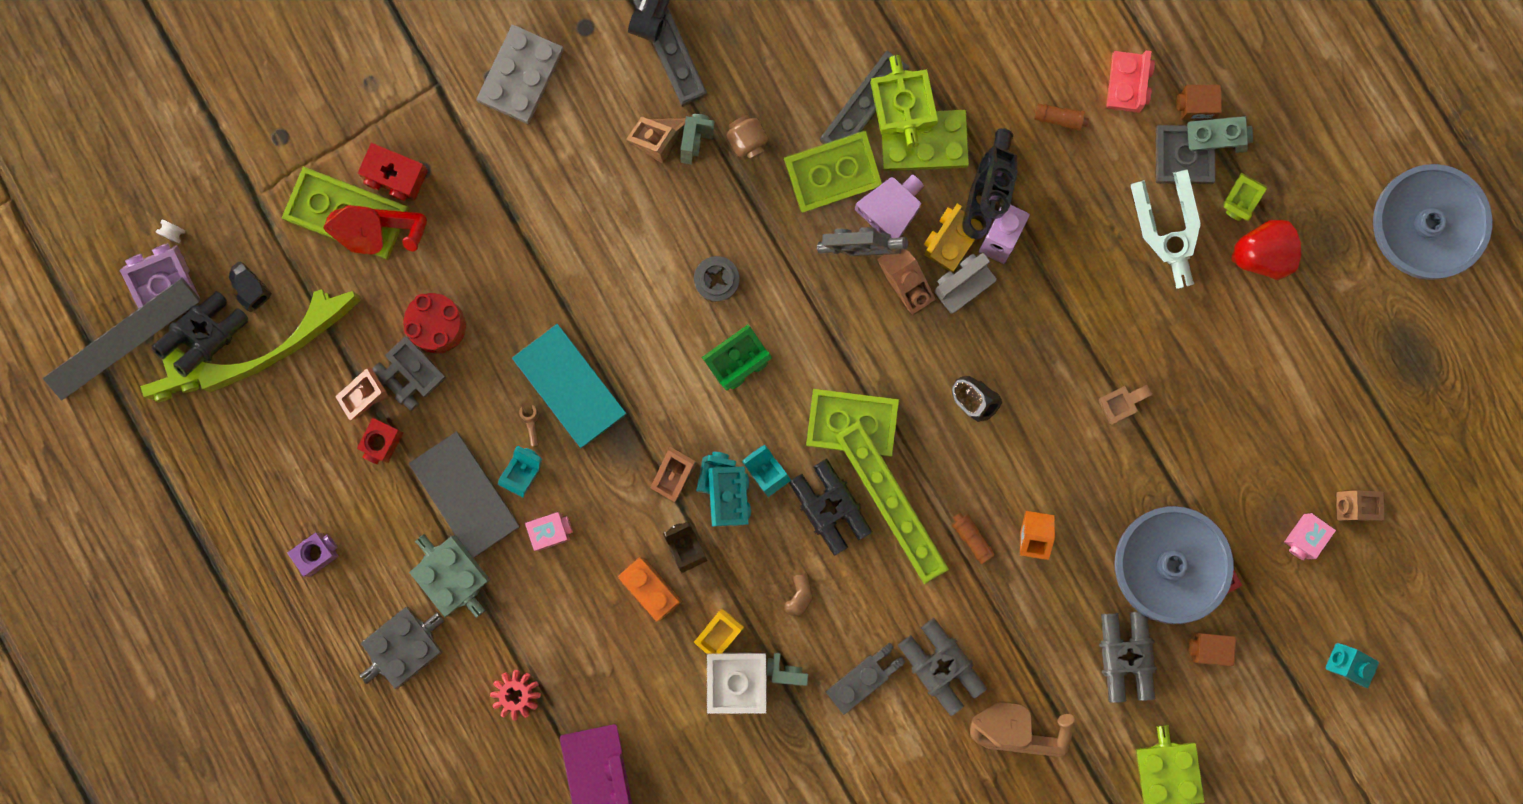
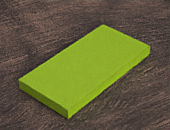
(320, 194)

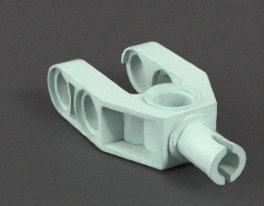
(1178, 261)

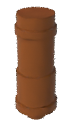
(1059, 116)
(970, 534)

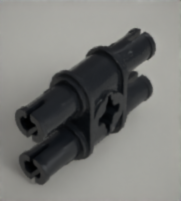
(201, 345)
(825, 523)

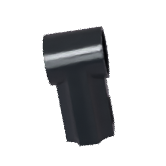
(648, 19)

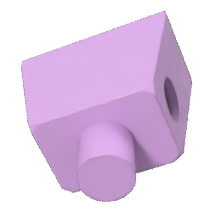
(891, 206)
(1004, 233)

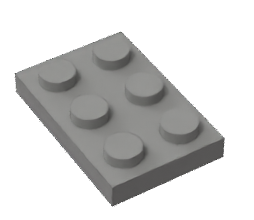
(520, 74)

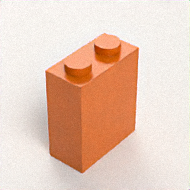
(649, 589)

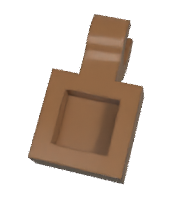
(1120, 403)

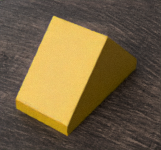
(719, 633)

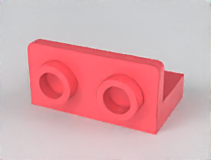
(1129, 81)

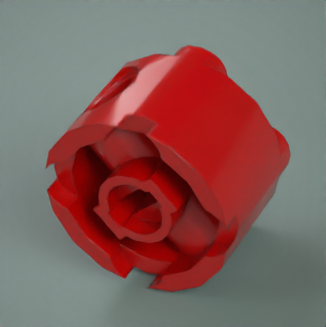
(434, 323)

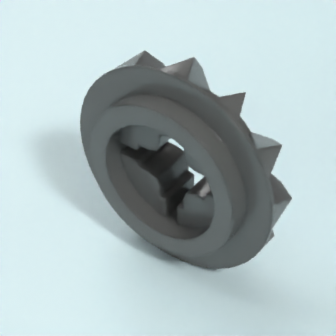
(714, 265)

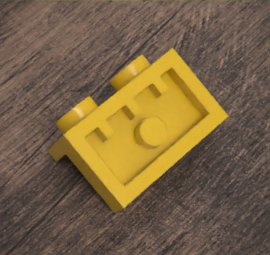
(951, 242)

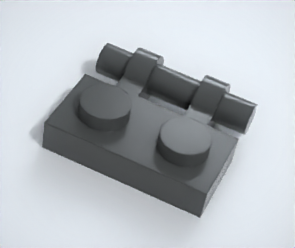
(415, 367)

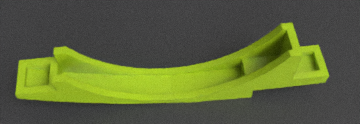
(320, 316)

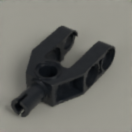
(995, 170)

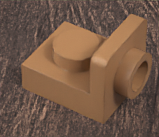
(1360, 505)

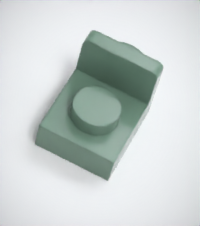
(791, 675)

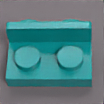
(729, 496)

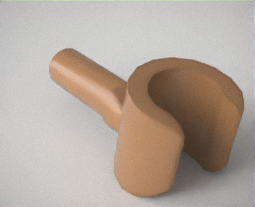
(530, 421)

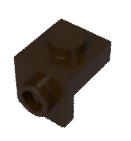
(685, 546)

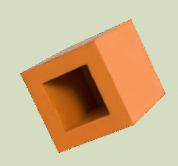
(1037, 535)

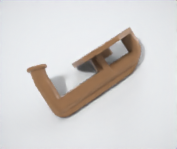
(1009, 729)

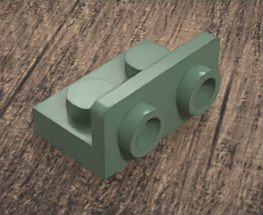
(695, 128)

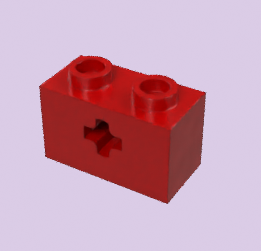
(380, 161)

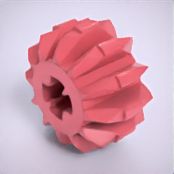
(514, 705)

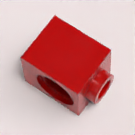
(377, 428)

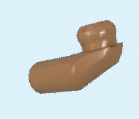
(801, 598)

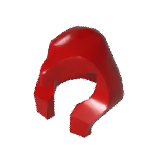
(1269, 250)

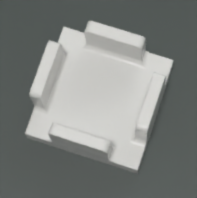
(736, 683)

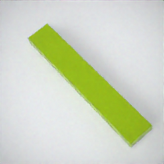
(891, 502)

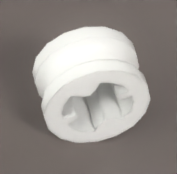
(170, 231)

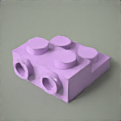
(155, 273)

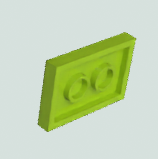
(938, 148)
(833, 171)
(838, 410)

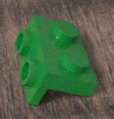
(737, 358)

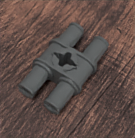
(926, 665)
(1116, 668)

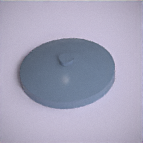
(1432, 222)
(1174, 565)

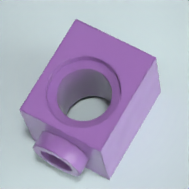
(301, 554)

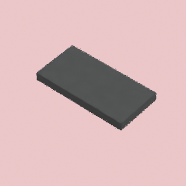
(464, 495)

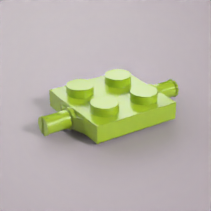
(904, 101)
(1169, 772)

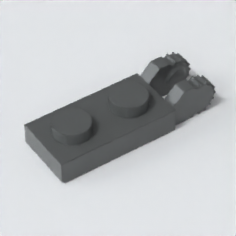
(862, 680)

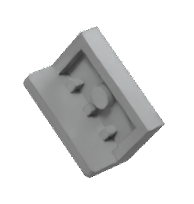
(967, 283)

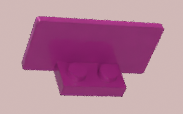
(596, 766)

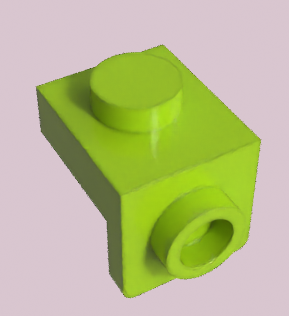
(1243, 197)

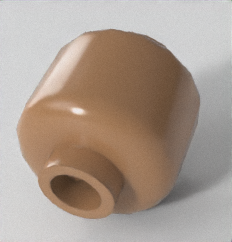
(747, 137)

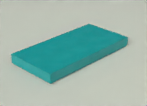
(569, 386)

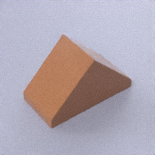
(673, 474)

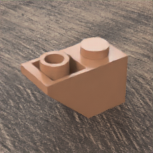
(907, 280)

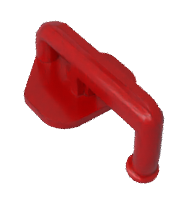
(361, 227)

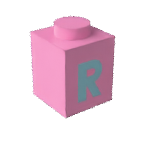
(549, 531)
(1309, 537)

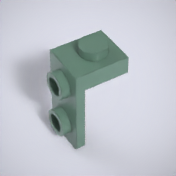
(1220, 134)

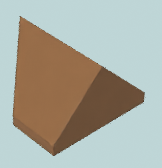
(657, 136)

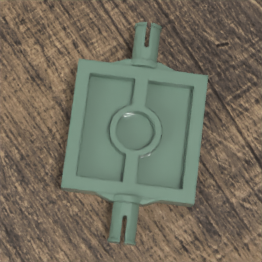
(449, 576)

